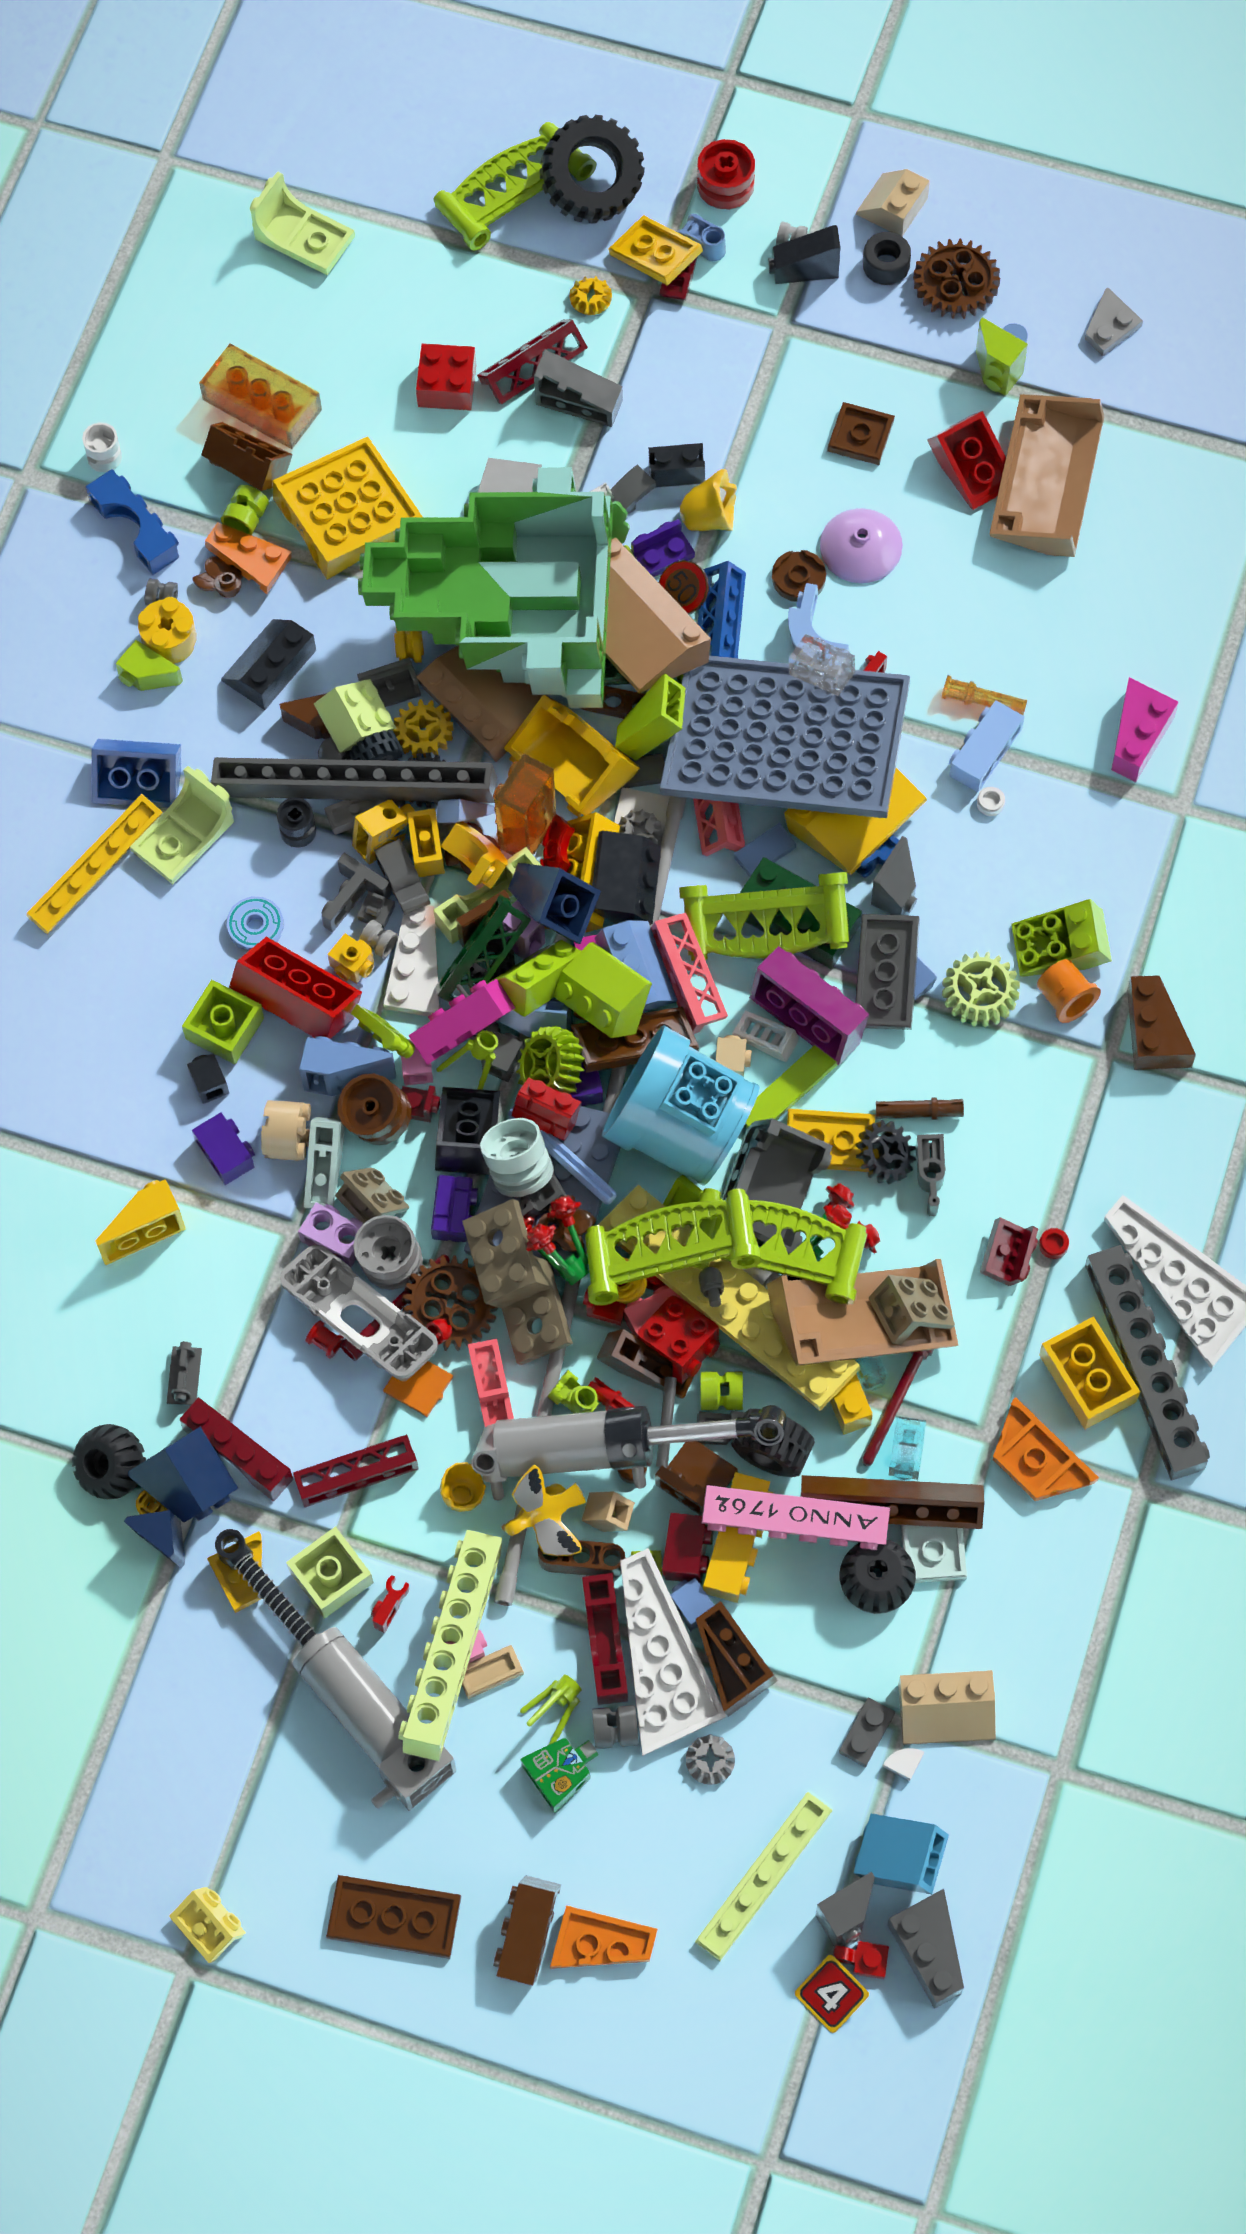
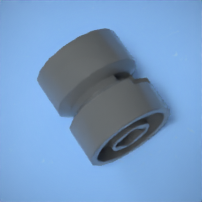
(604, 1732)

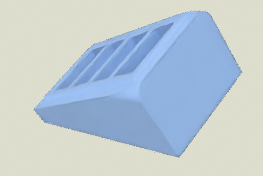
(461, 810)

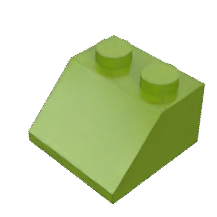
(999, 357)

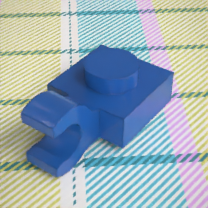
(878, 856)

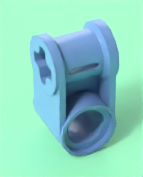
(705, 234)

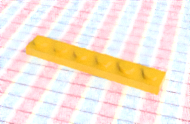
(93, 864)

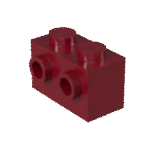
(686, 1548)

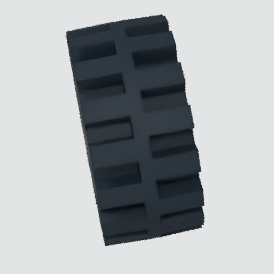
(379, 746)

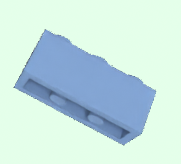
(986, 745)

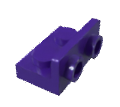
(662, 547)

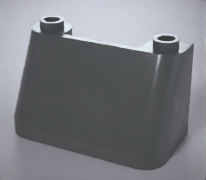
(778, 1168)

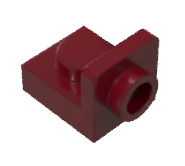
(423, 1102)

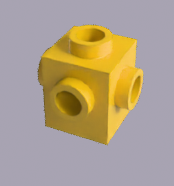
(351, 959)

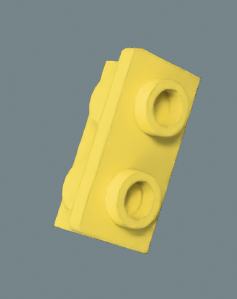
(207, 1923)

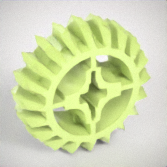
(999, 1002)

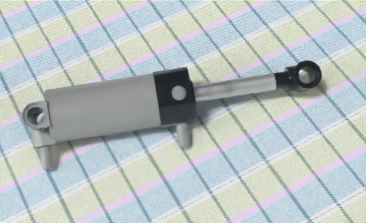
(601, 1441)

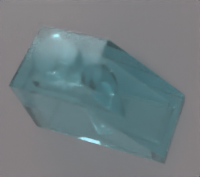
(907, 1448)

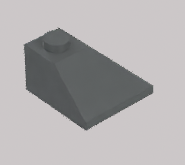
(895, 882)

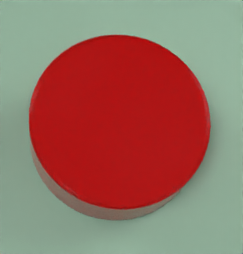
(1054, 1243)

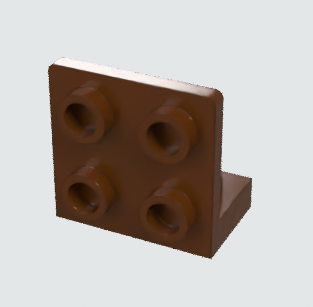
(691, 1472)

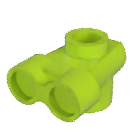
(570, 1392)

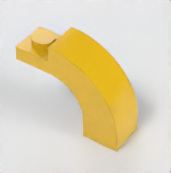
(476, 853)

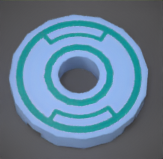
(250, 909)

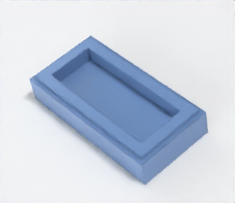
(771, 845)

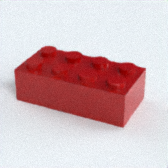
(295, 989)

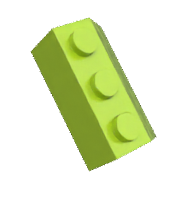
(536, 977)
(603, 991)

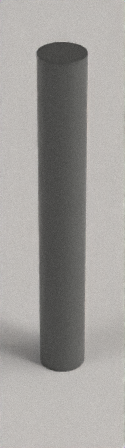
(666, 1418)

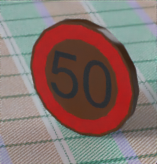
(686, 584)

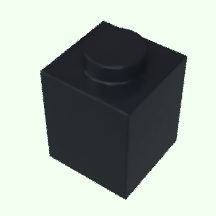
(208, 1078)

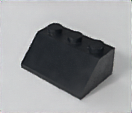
(271, 661)
(626, 876)

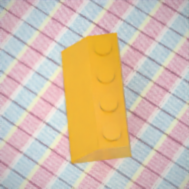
(583, 850)

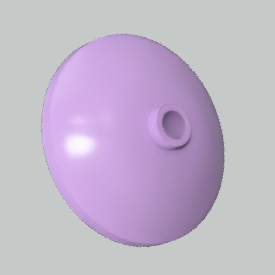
(856, 557)

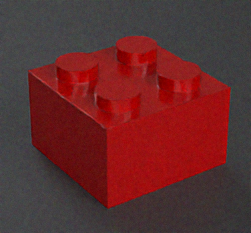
(446, 376)

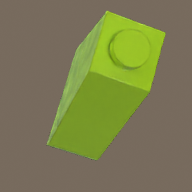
(652, 719)

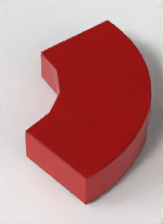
(556, 844)

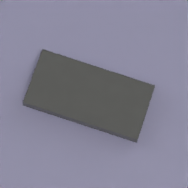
(888, 970)

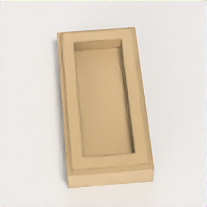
(491, 1671)

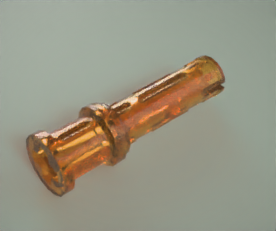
(970, 693)

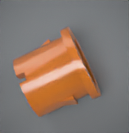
(1068, 990)

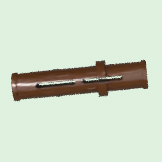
(920, 1108)

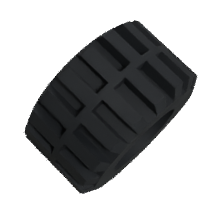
(783, 1459)

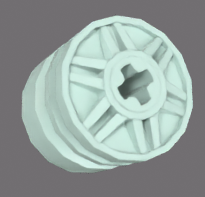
(517, 1157)

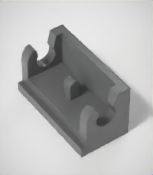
(394, 681)

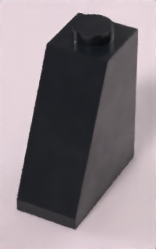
(807, 257)

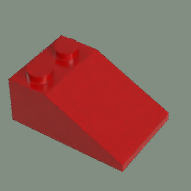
(971, 458)

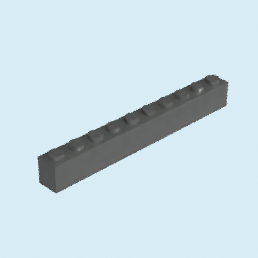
(355, 779)

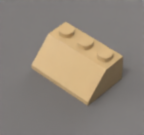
(947, 1707)

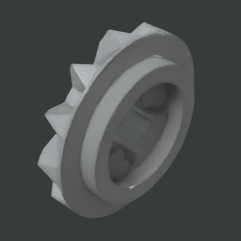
(638, 818)
(699, 1769)

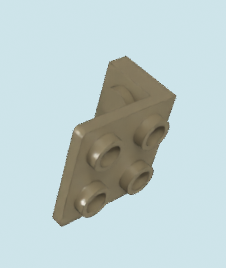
(909, 1303)

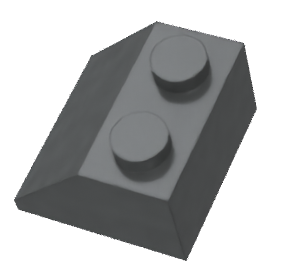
(845, 1911)

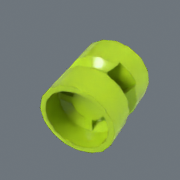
(245, 509)
(710, 1390)

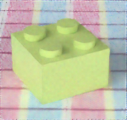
(353, 713)
(330, 1572)

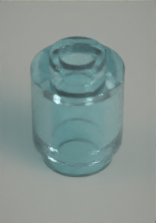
(871, 1373)

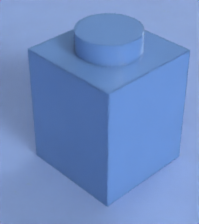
(690, 1601)

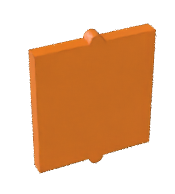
(422, 1389)

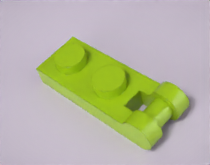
(383, 1032)

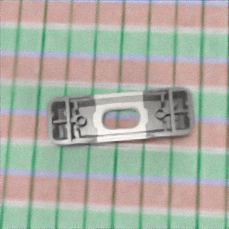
(330, 1286)

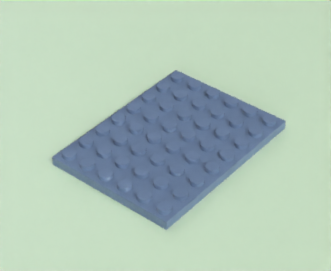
(784, 742)

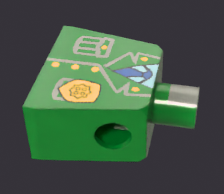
(559, 1770)

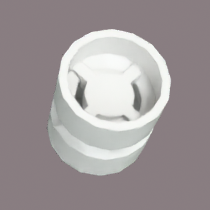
(102, 447)

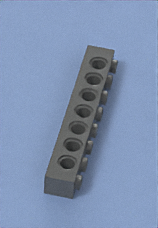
(1177, 1460)

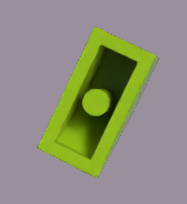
(146, 669)

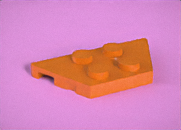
(1038, 1457)

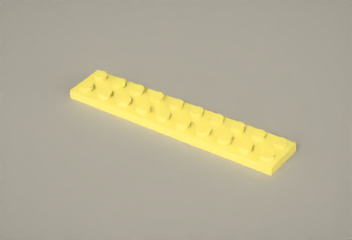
(743, 1311)

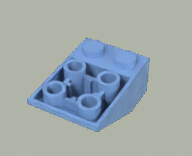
(332, 1065)

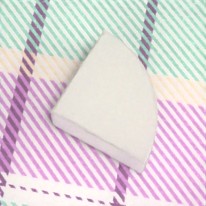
(904, 1762)

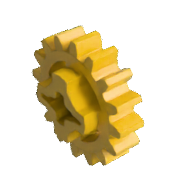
(435, 721)

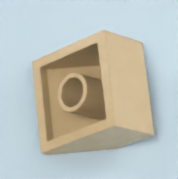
(895, 200)

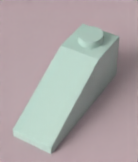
(323, 1161)

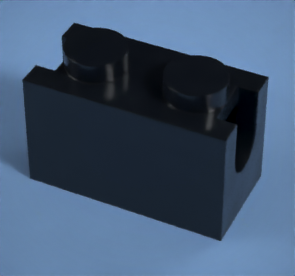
(677, 464)

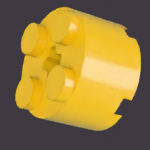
(168, 629)

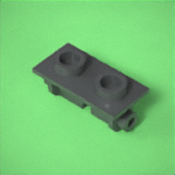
(184, 1374)

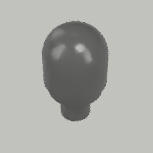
(711, 1285)

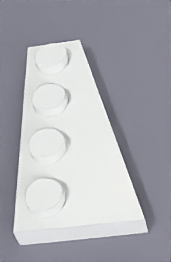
(414, 966)

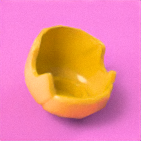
(462, 1487)

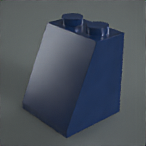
(555, 898)
(186, 1477)

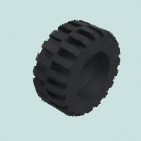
(611, 140)

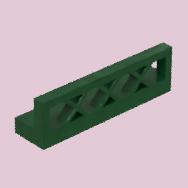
(477, 942)

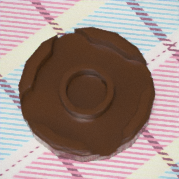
(795, 570)

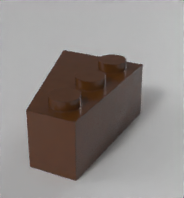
(245, 455)
(1155, 1027)
(733, 1659)
(526, 1929)

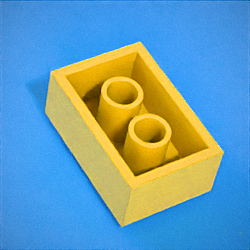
(1089, 1373)

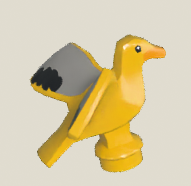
(543, 1512)

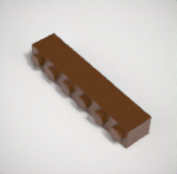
(909, 1501)

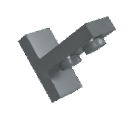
(350, 891)

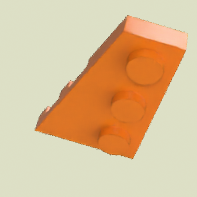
(251, 555)
(600, 1940)

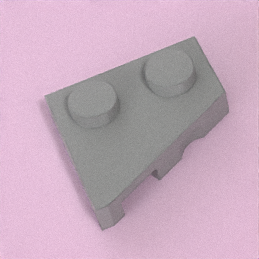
(1111, 323)

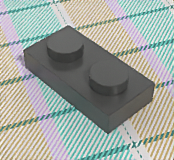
(867, 1732)

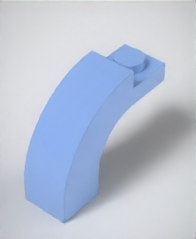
(801, 619)

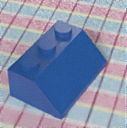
(133, 768)

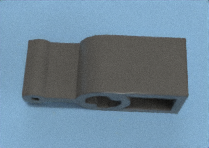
(402, 875)
(935, 1165)

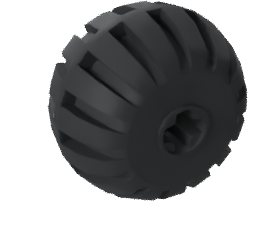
(104, 1460)
(876, 1593)

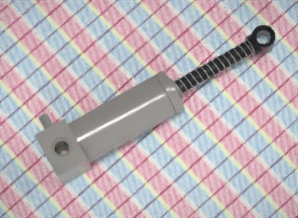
(346, 1688)

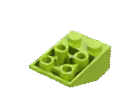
(1064, 933)

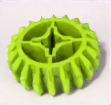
(553, 1058)

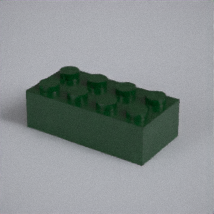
(774, 877)

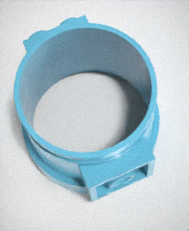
(681, 1107)

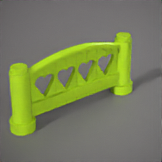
(473, 219)
(824, 901)
(732, 1239)
(835, 1269)

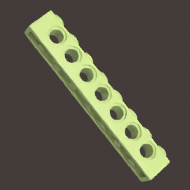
(429, 1739)

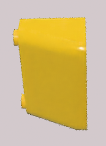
(583, 761)

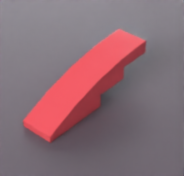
(490, 1381)

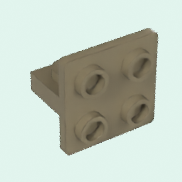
(369, 1195)

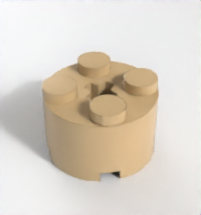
(285, 1130)

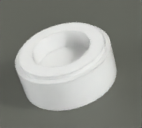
(990, 801)

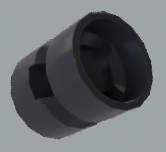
(296, 822)

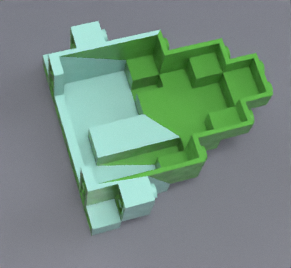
(508, 583)

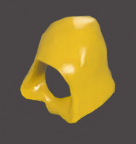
(703, 506)

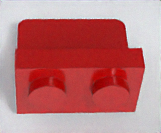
(681, 1336)

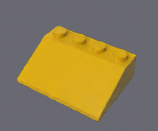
(853, 838)

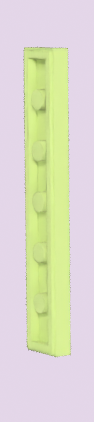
(763, 1876)

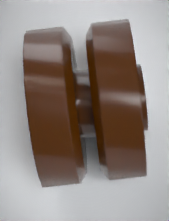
(374, 1109)

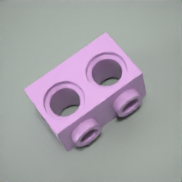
(532, 937)
(331, 1236)

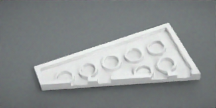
(1192, 1286)
(668, 1676)

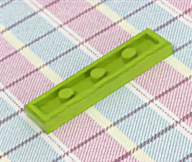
(791, 1085)

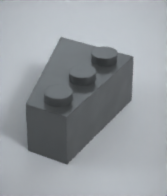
(576, 390)

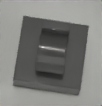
(376, 908)

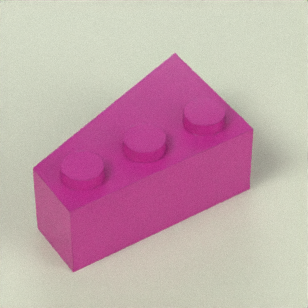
(1142, 726)
(462, 1020)

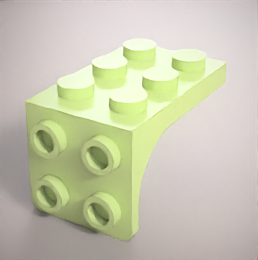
(297, 229)
(186, 827)

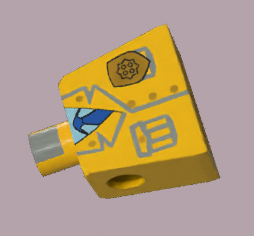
(379, 827)

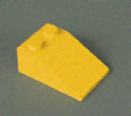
(141, 1223)

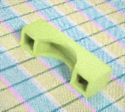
(456, 906)

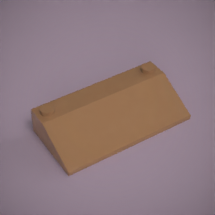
(1048, 473)
(647, 627)
(831, 1331)

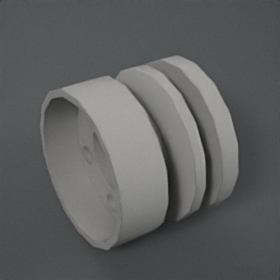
(385, 1237)

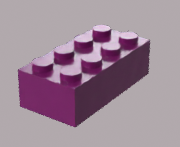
(808, 1005)

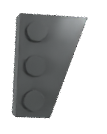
(930, 1947)

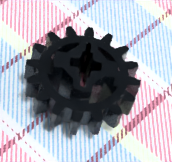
(885, 1152)

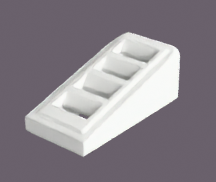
(782, 1043)

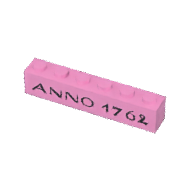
(795, 1516)

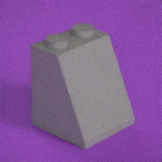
(508, 476)

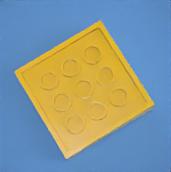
(343, 504)

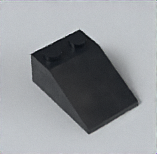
(461, 1126)

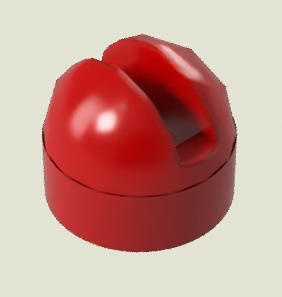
(440, 1325)

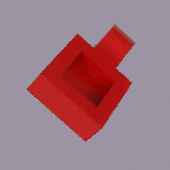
(385, 1611)
(868, 1958)

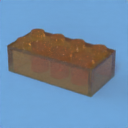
(260, 396)
(524, 805)

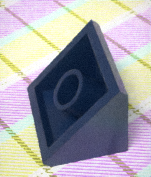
(162, 1532)

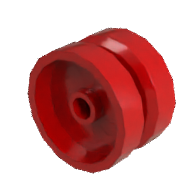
(726, 174)

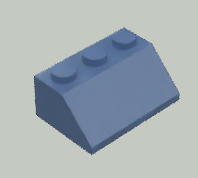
(636, 947)

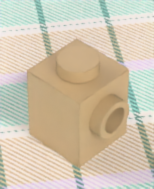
(733, 1054)
(608, 1511)

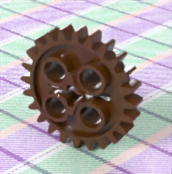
(977, 270)
(459, 1278)

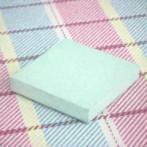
(935, 1552)

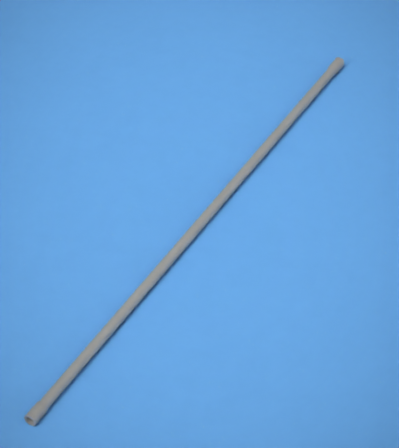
(508, 1578)

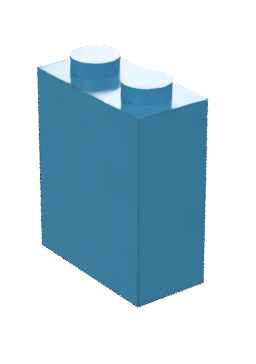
(901, 1853)

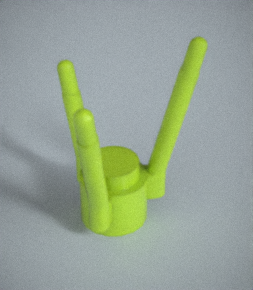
(481, 1048)
(562, 1692)

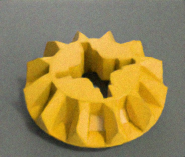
(598, 302)

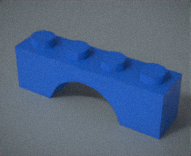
(114, 498)

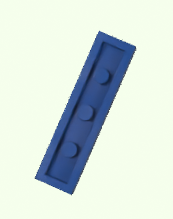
(727, 610)

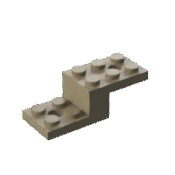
(517, 1282)

